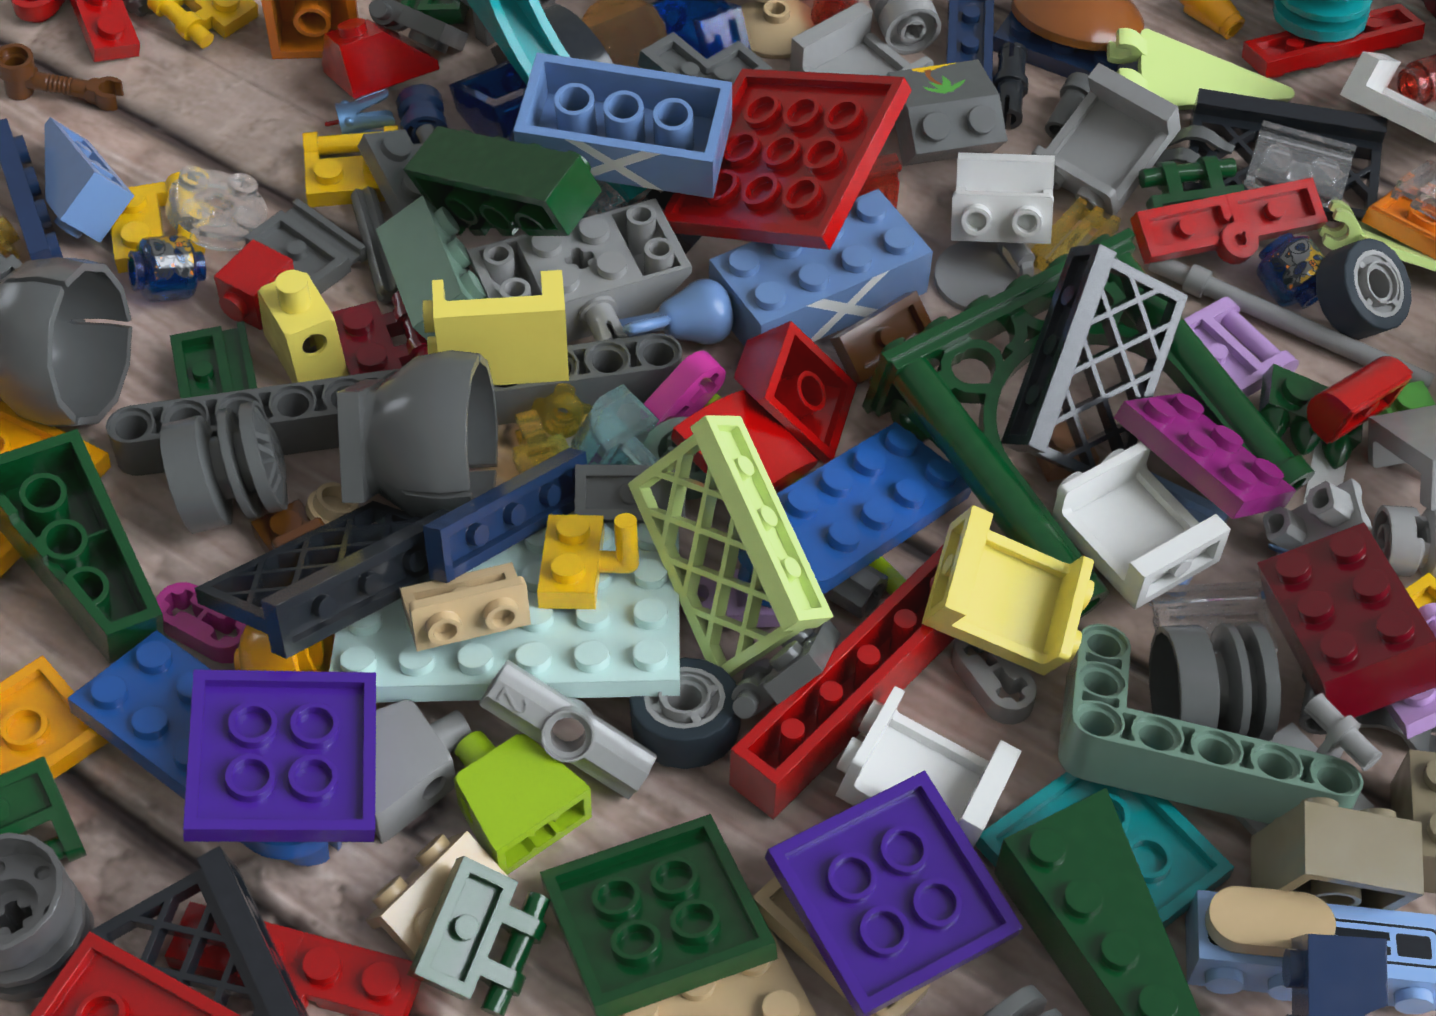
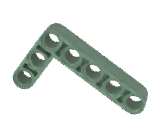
(1179, 758)

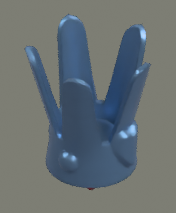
(355, 121)

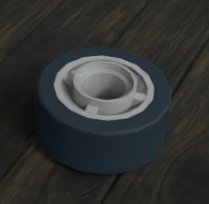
(1363, 289)
(689, 727)

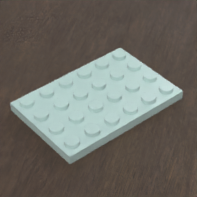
(603, 652)

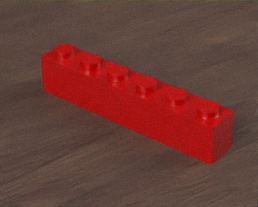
(821, 717)

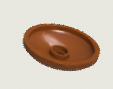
(1078, 22)

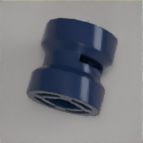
(420, 106)

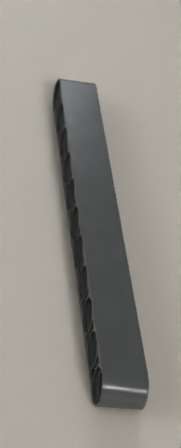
(307, 411)

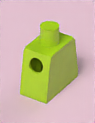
(517, 797)

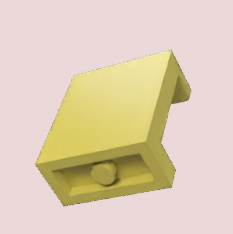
(516, 335)
(1008, 595)

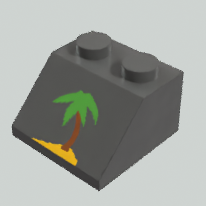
(949, 113)

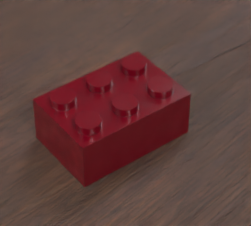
(1350, 621)

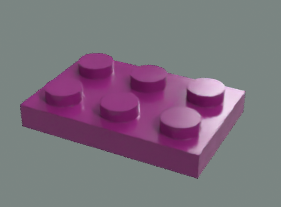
(1206, 454)

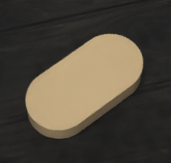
(1265, 919)

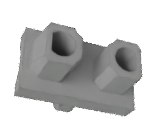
(1324, 513)

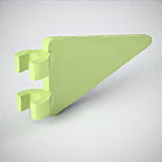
(1179, 70)
(1354, 230)

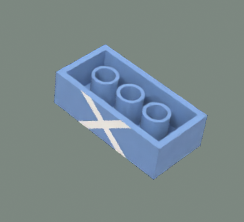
(629, 122)
(822, 289)

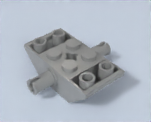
(609, 263)

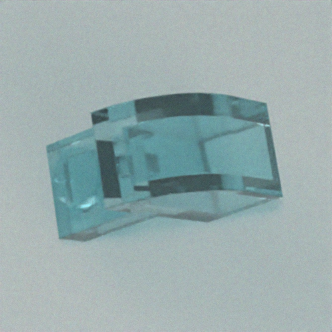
(616, 430)

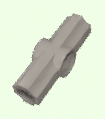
(599, 751)

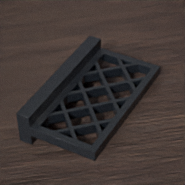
(1241, 117)
(1065, 342)
(324, 577)
(241, 932)

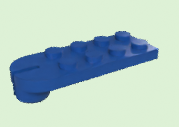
(866, 504)
(146, 712)

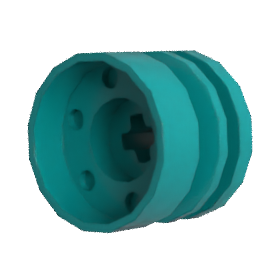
(1323, 18)

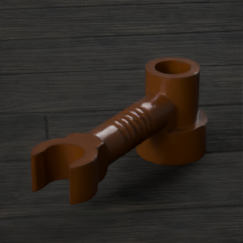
(22, 78)

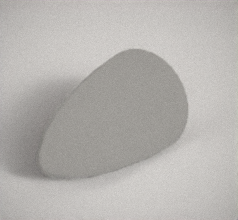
(984, 268)

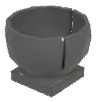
(55, 366)
(420, 434)

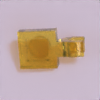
(533, 442)

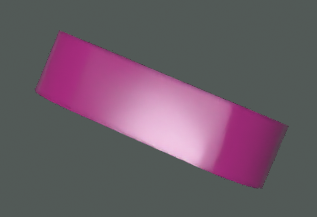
(687, 387)
(198, 631)

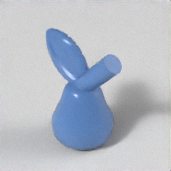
(695, 314)

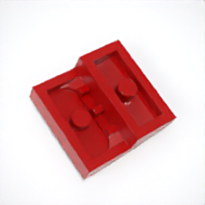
(779, 450)

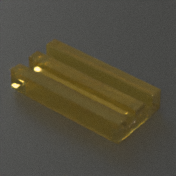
(1067, 221)

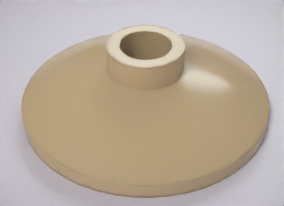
(774, 25)

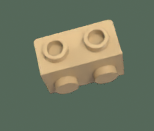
(466, 607)
(408, 904)

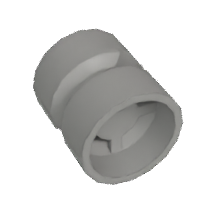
(907, 24)
(1407, 539)

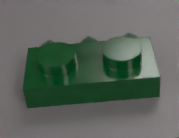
(1285, 405)

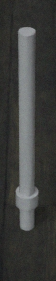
(1199, 282)

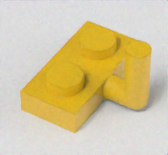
(576, 558)

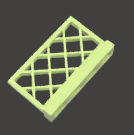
(755, 525)

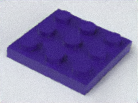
(281, 757)
(892, 894)

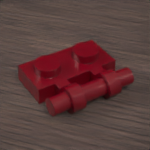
(368, 333)

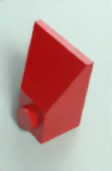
(372, 57)
(798, 386)

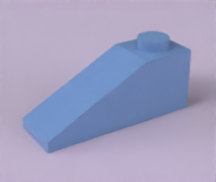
(81, 184)

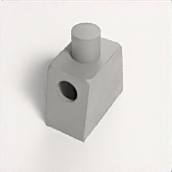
(412, 764)

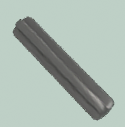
(368, 218)

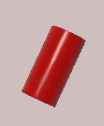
(1357, 398)

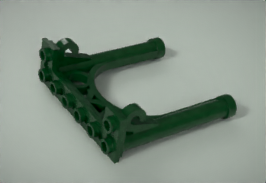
(931, 400)

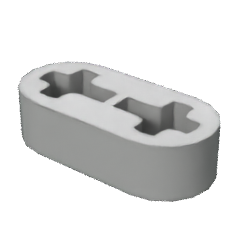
(986, 679)

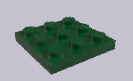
(657, 917)

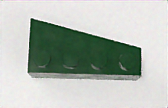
(503, 183)
(75, 543)
(1094, 911)

